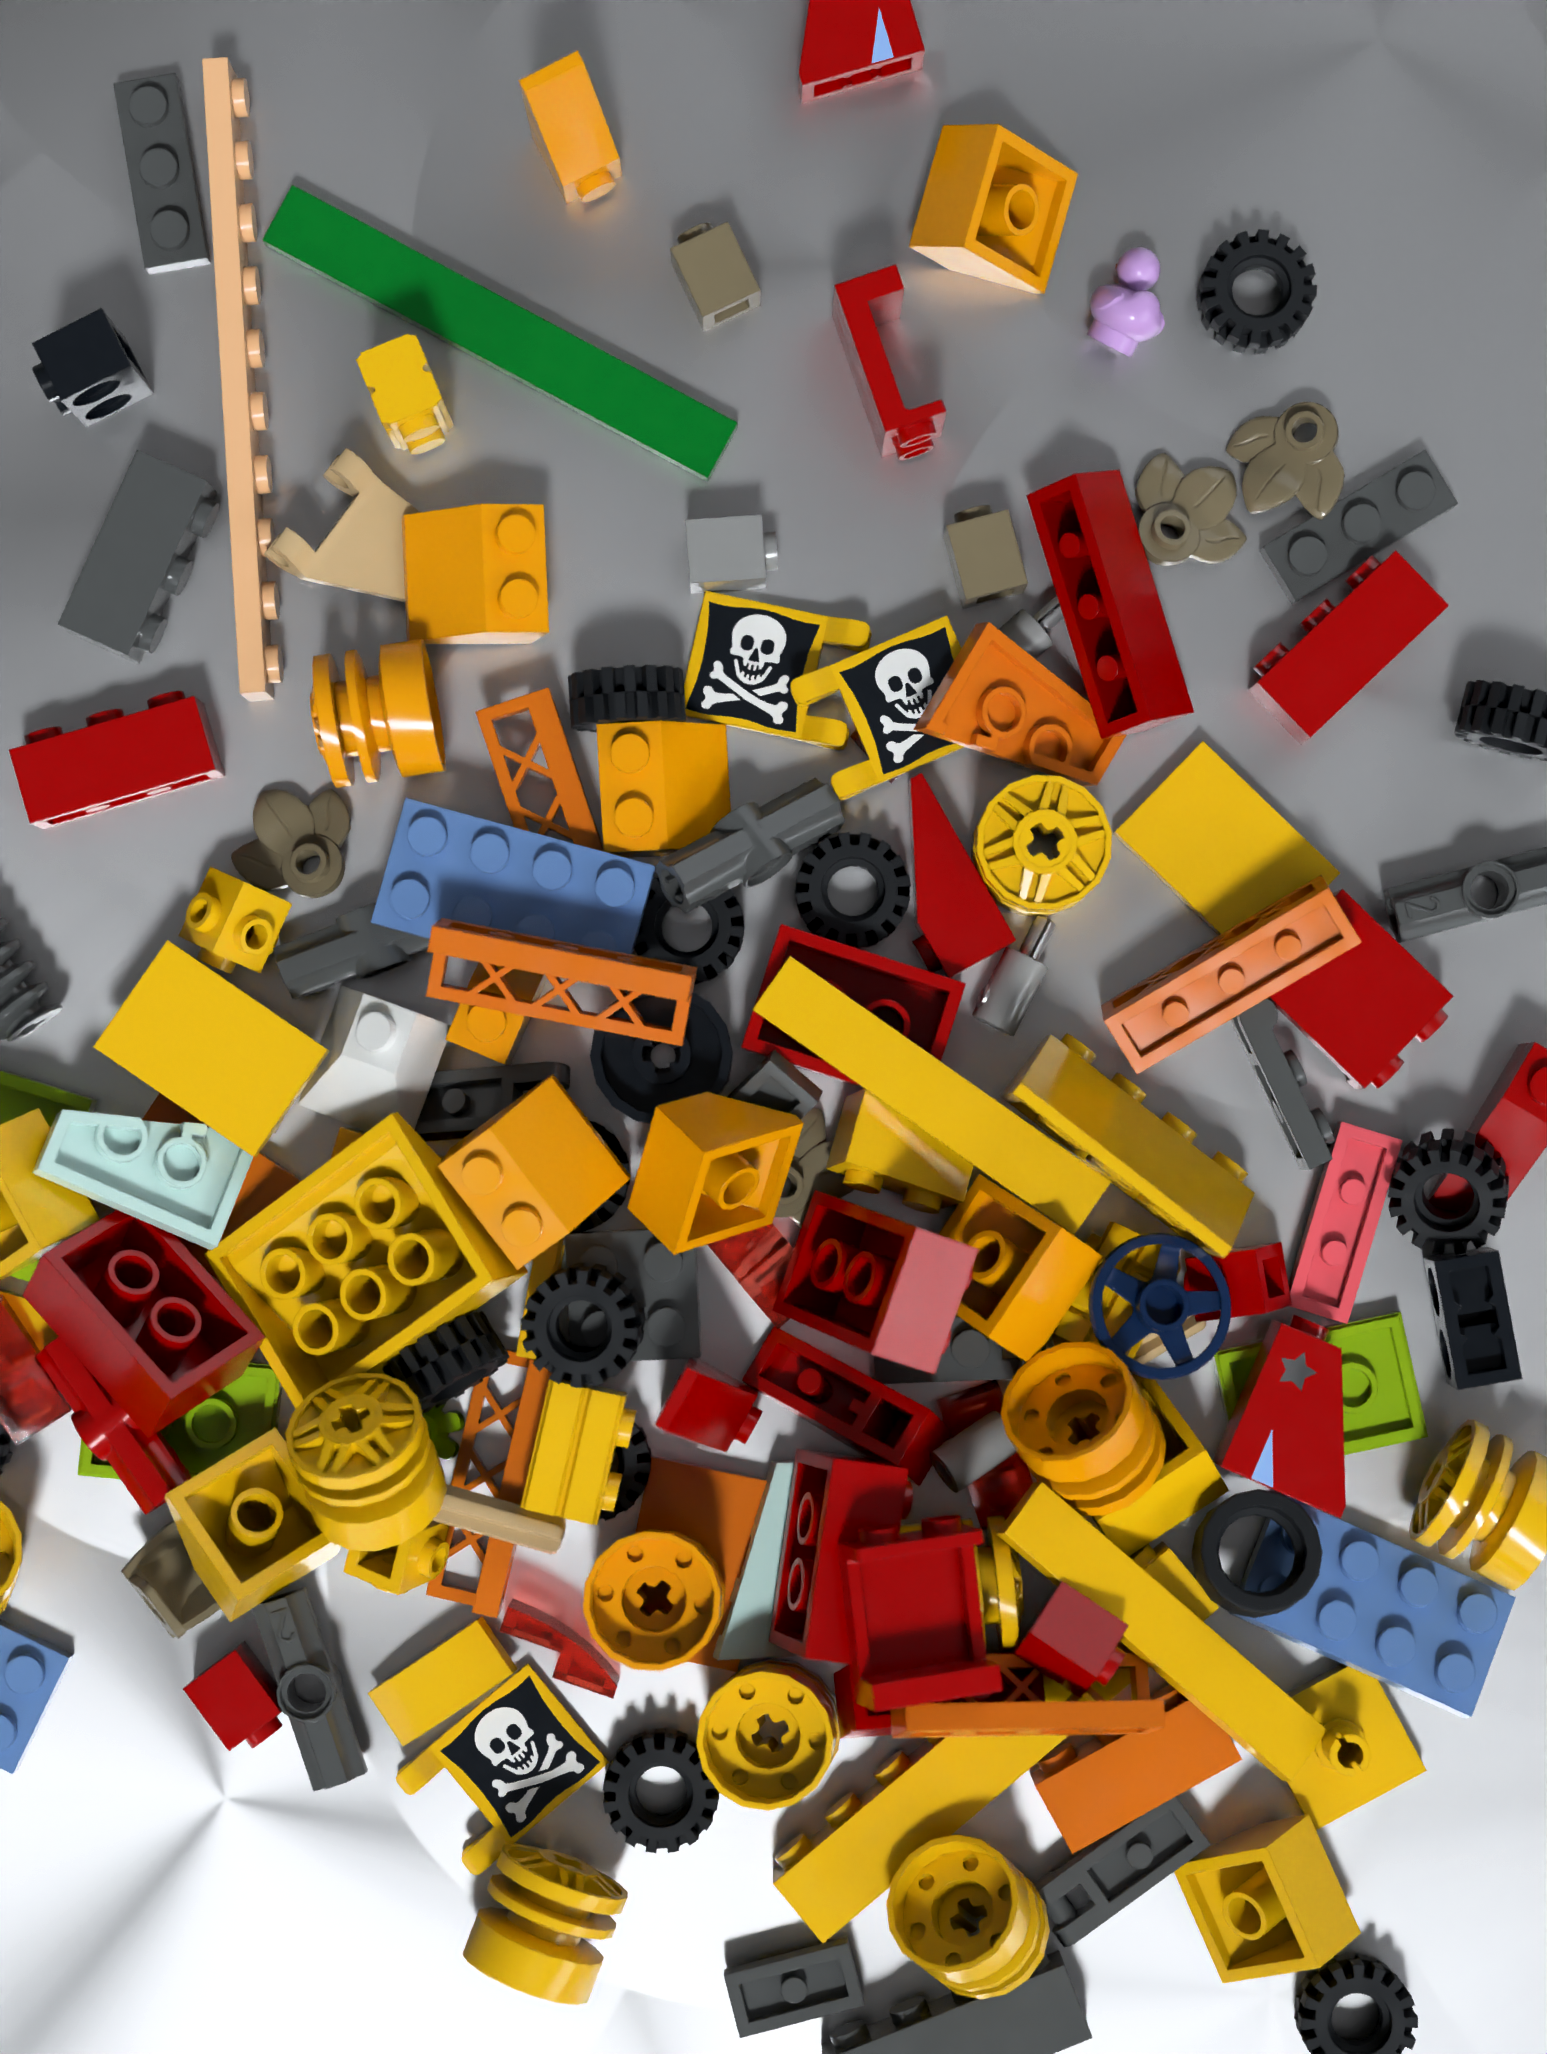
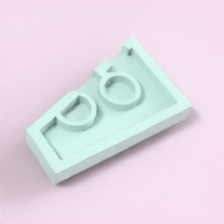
(152, 1170)
(754, 1591)

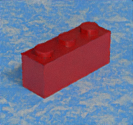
(1346, 645)
(116, 760)

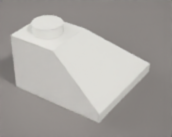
(376, 1061)

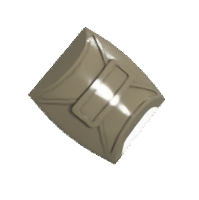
(169, 1583)

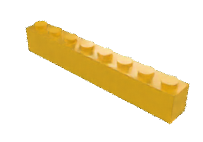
(931, 1793)

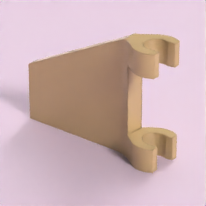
(363, 545)

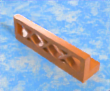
(560, 770)
(562, 960)
(1229, 974)
(499, 1554)
(1033, 1715)

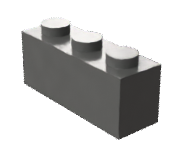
(140, 558)

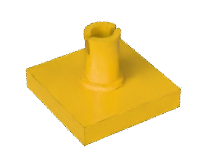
(1359, 1753)

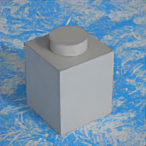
(729, 553)

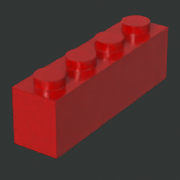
(1110, 603)

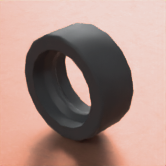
(1304, 1541)

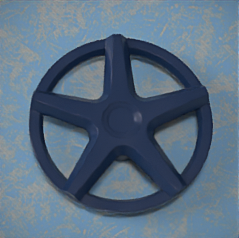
(1159, 1305)

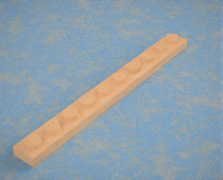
(240, 353)

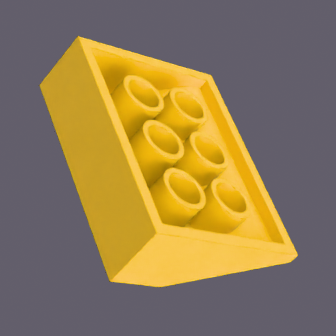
(1130, 1145)
(360, 1261)

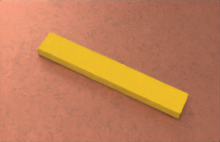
(931, 1095)
(1164, 1632)

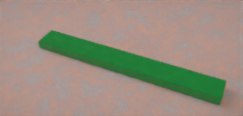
(500, 333)

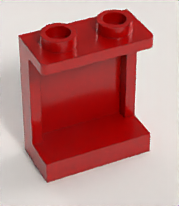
(856, 312)
(1365, 1002)
(915, 1615)

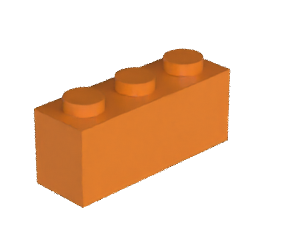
(1130, 1774)

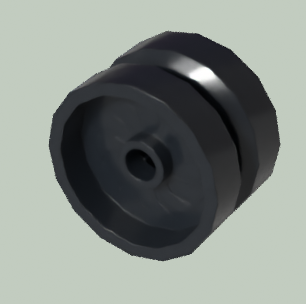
(636, 1084)

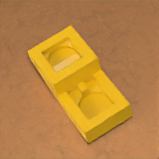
(442, 1681)

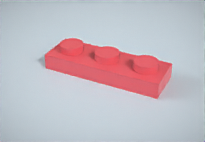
(1343, 1221)

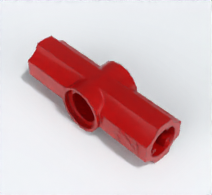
(143, 1464)

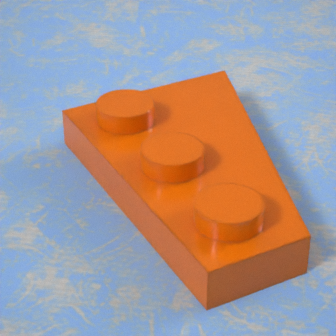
(1017, 711)

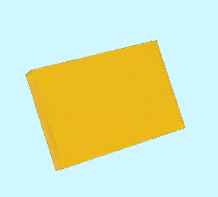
(1219, 843)
(211, 1048)

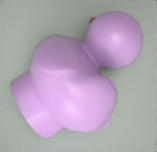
(1125, 310)

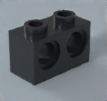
(89, 369)
(1472, 1318)

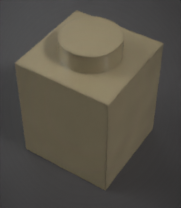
(714, 274)
(984, 556)

